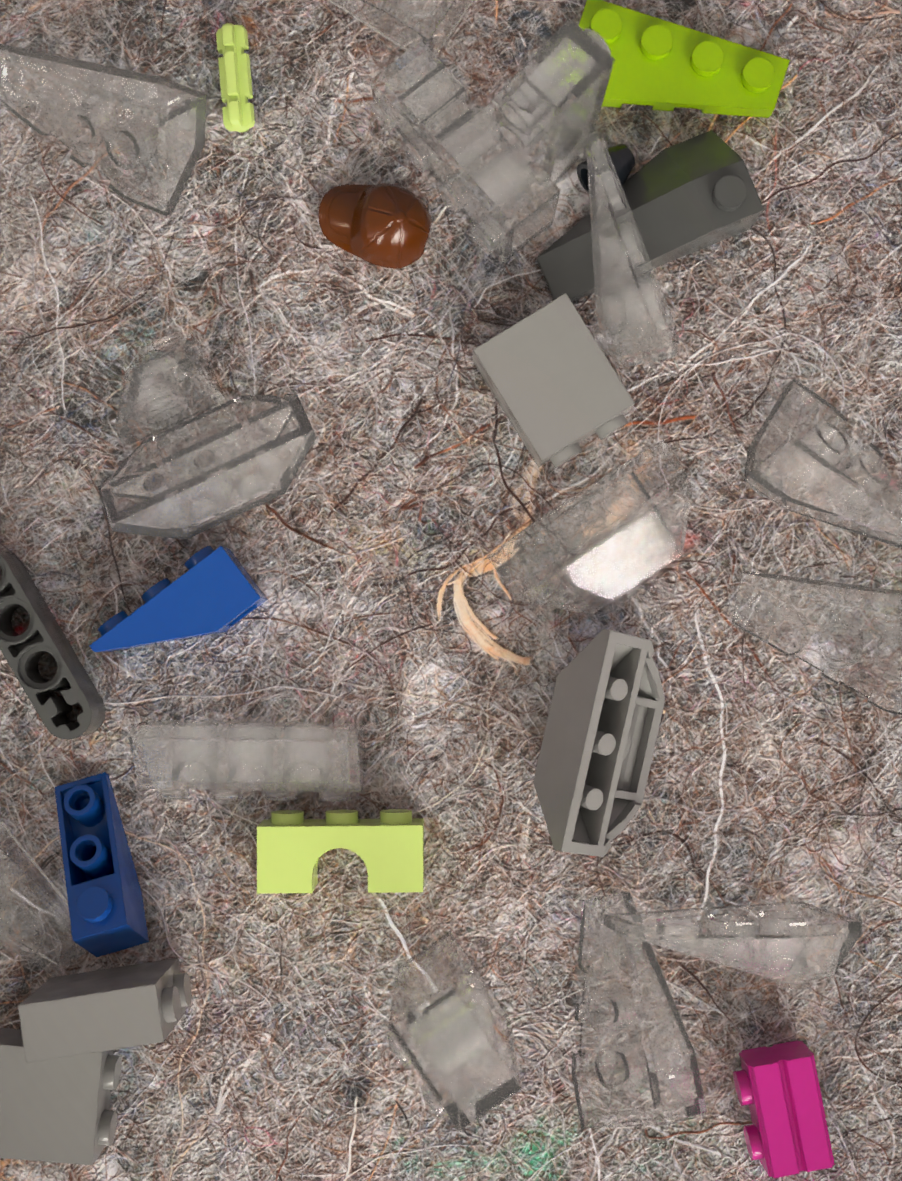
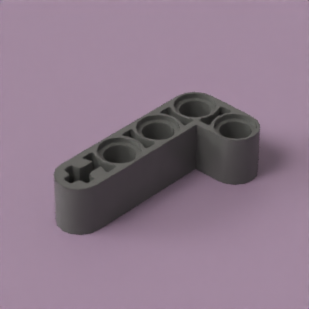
(26, 650)

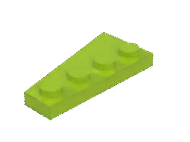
(682, 67)

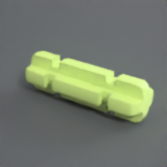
(235, 77)

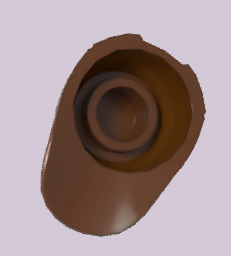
(376, 223)

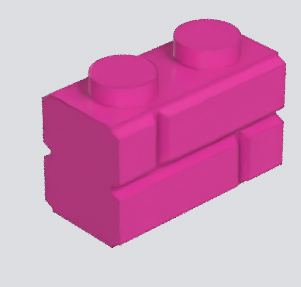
(785, 1109)

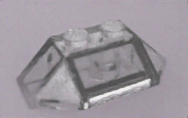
(209, 468)
(602, 537)

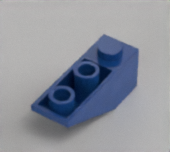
(199, 603)
(99, 868)

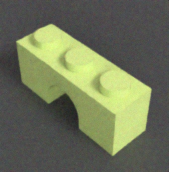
(388, 846)

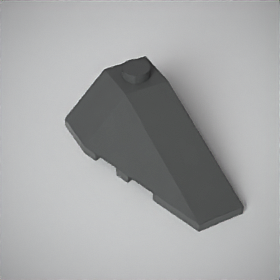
(681, 205)

